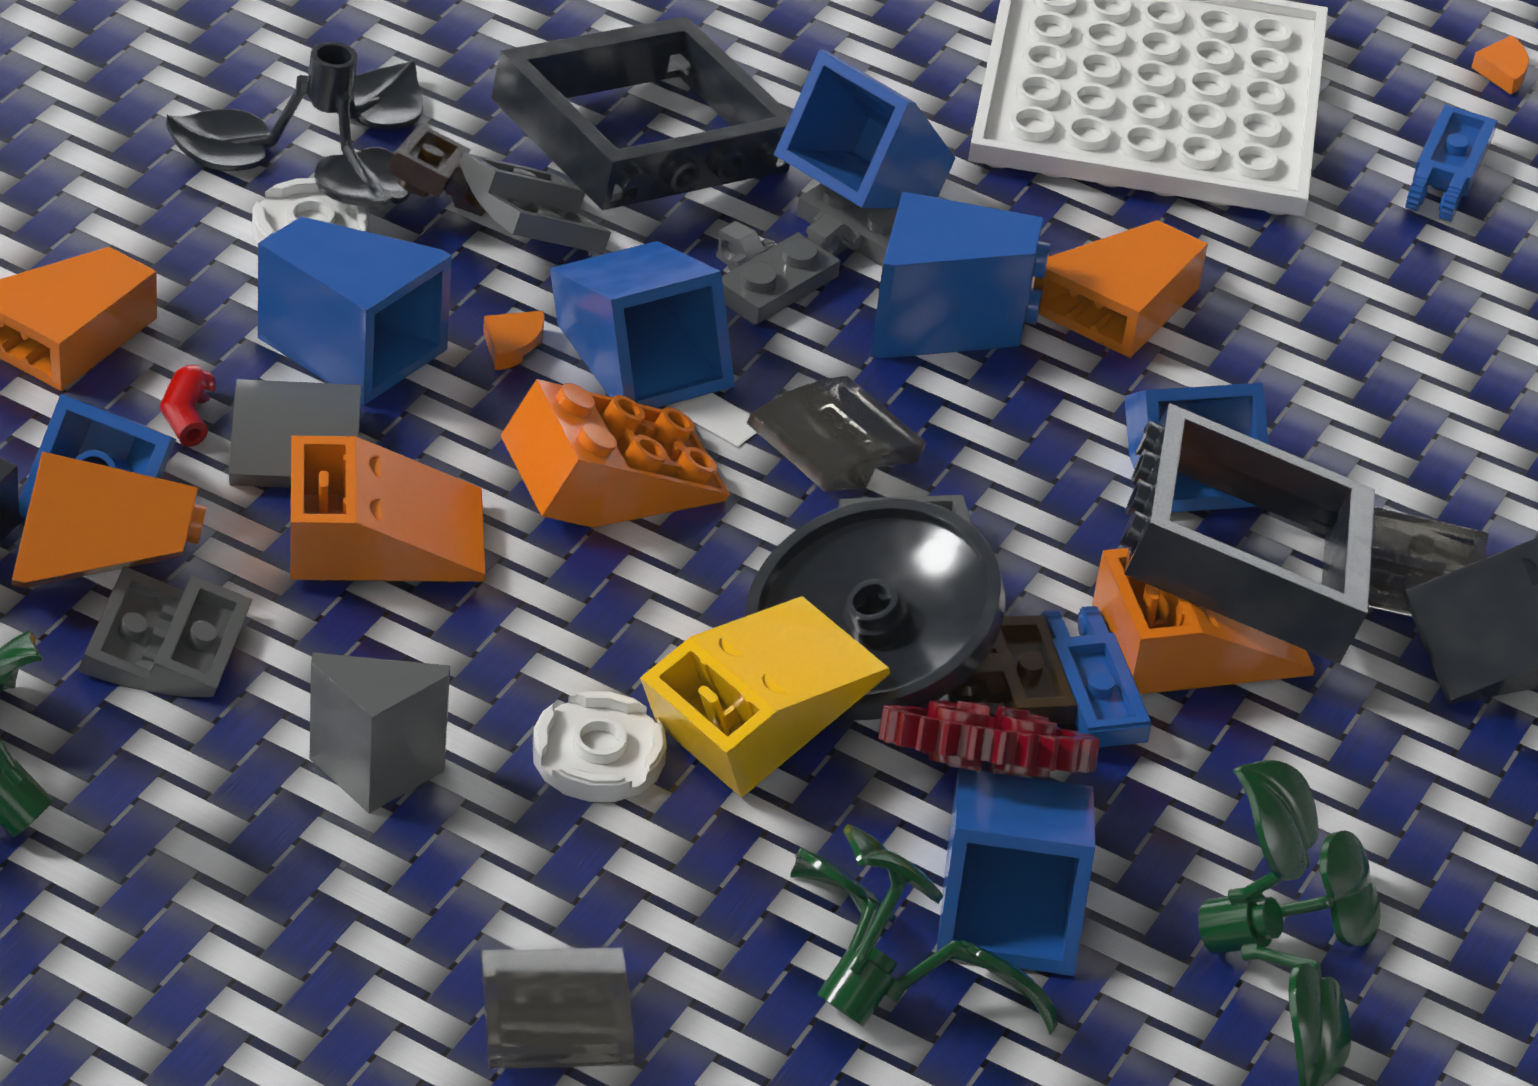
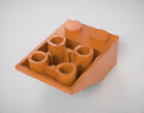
(607, 457)
(379, 516)
(1184, 645)

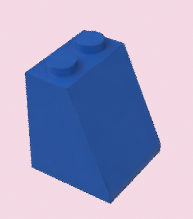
(862, 138)
(957, 278)
(352, 303)
(647, 323)
(1018, 868)

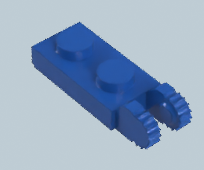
(1451, 158)
(1099, 680)

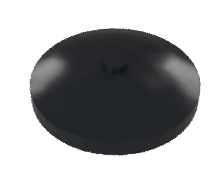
(903, 584)

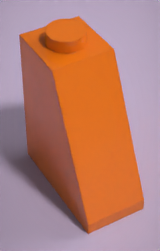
(1123, 284)
(74, 313)
(101, 519)

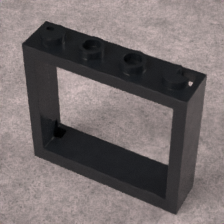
(539, 77)
(1229, 580)

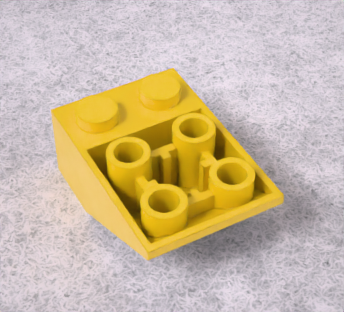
(759, 689)

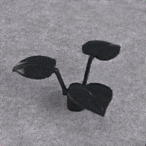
(378, 97)

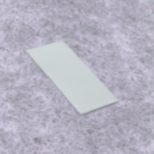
(717, 417)

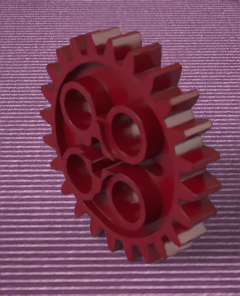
(1010, 742)

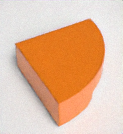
(1503, 63)
(512, 336)

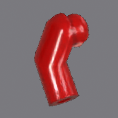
(179, 403)

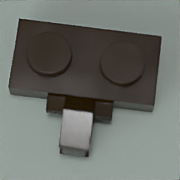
(431, 165)
(1022, 673)

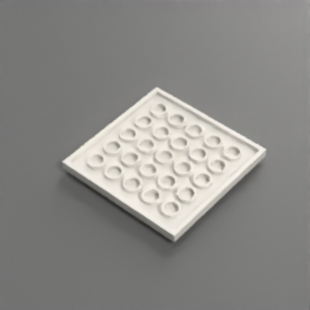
(1158, 96)

